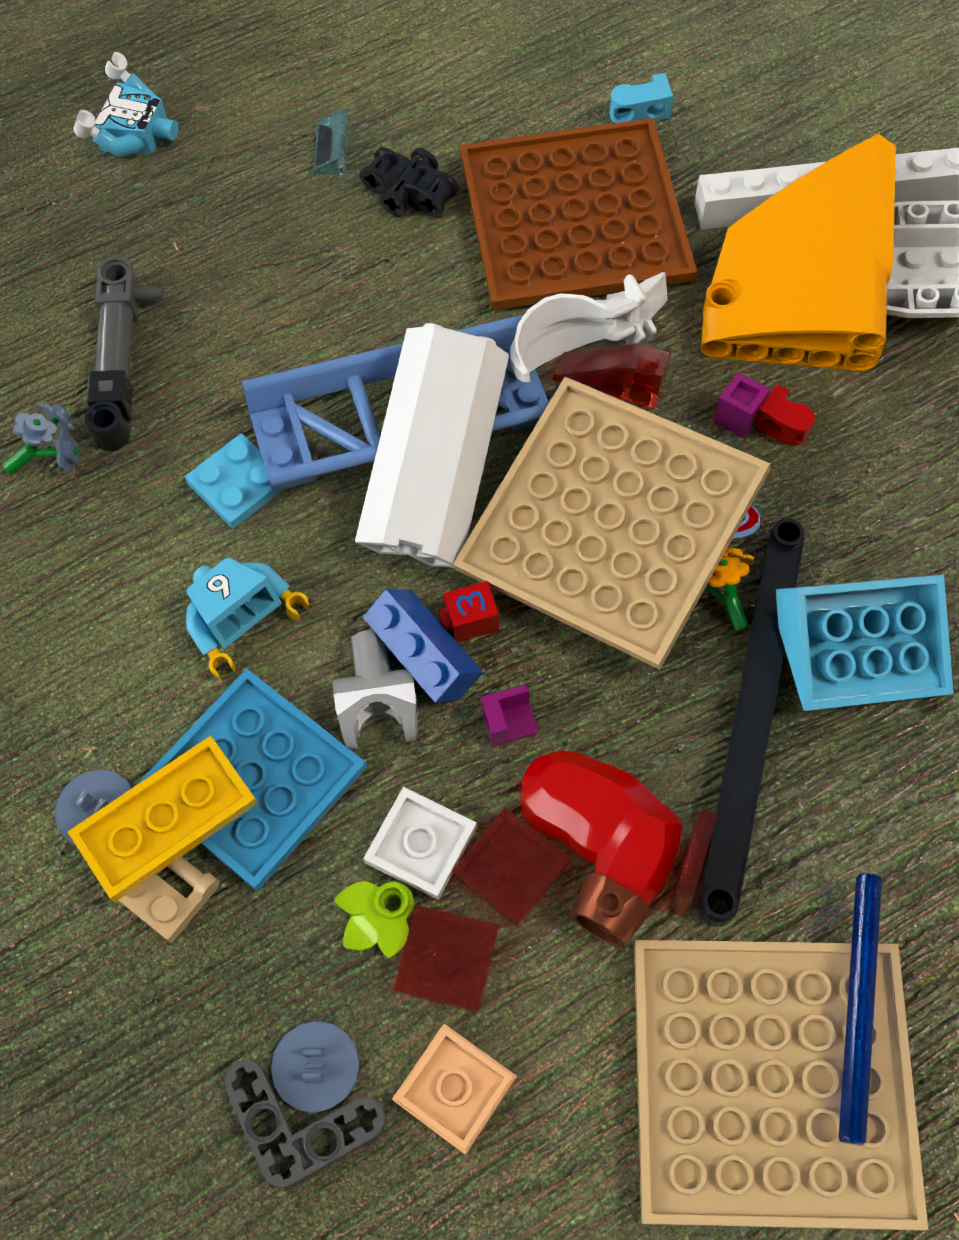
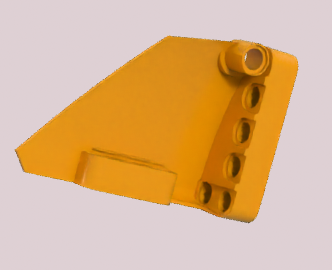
(810, 269)

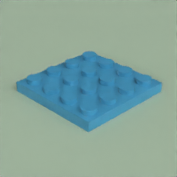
(286, 764)

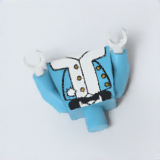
(130, 118)

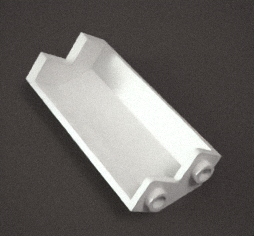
(433, 445)

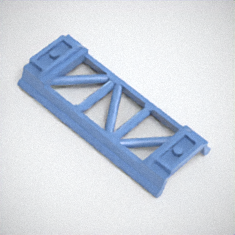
(279, 419)

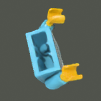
(231, 601)

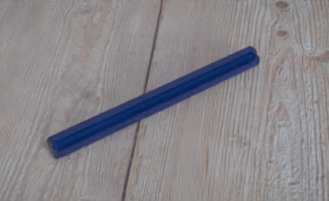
(860, 1010)

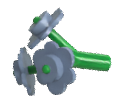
(37, 429)

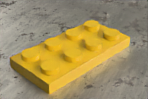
(162, 818)

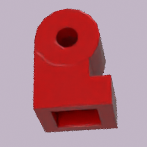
(784, 419)

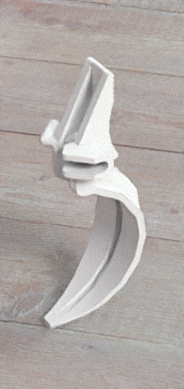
(574, 320)

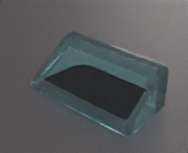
(332, 144)

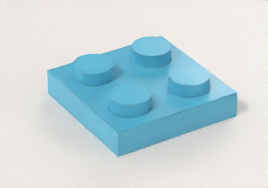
(233, 481)

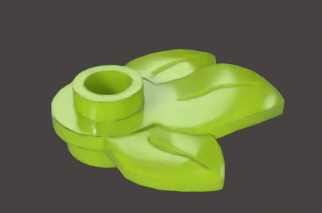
(371, 920)

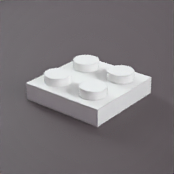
(420, 843)

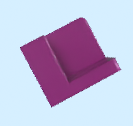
(740, 404)
(508, 715)

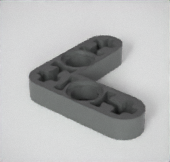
(298, 1144)

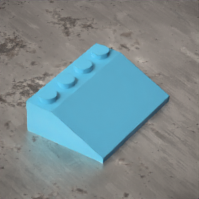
(867, 641)

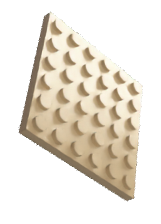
(612, 520)
(748, 1089)

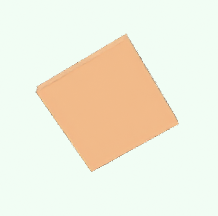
(454, 1088)

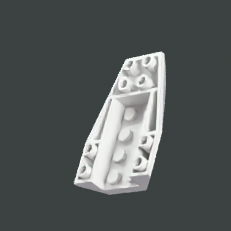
(925, 260)

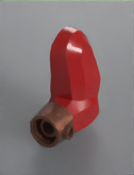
(610, 823)

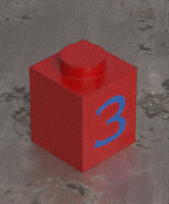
(469, 612)

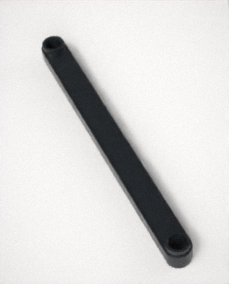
(750, 729)

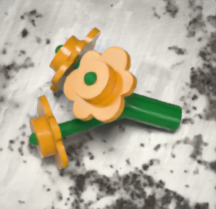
(727, 574)

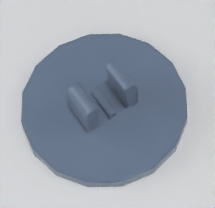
(86, 796)
(315, 1067)

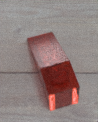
(620, 371)

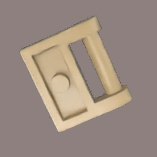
(164, 906)

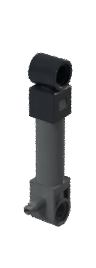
(109, 384)

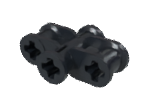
(409, 182)

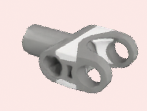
(374, 691)

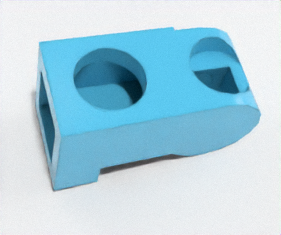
(642, 100)

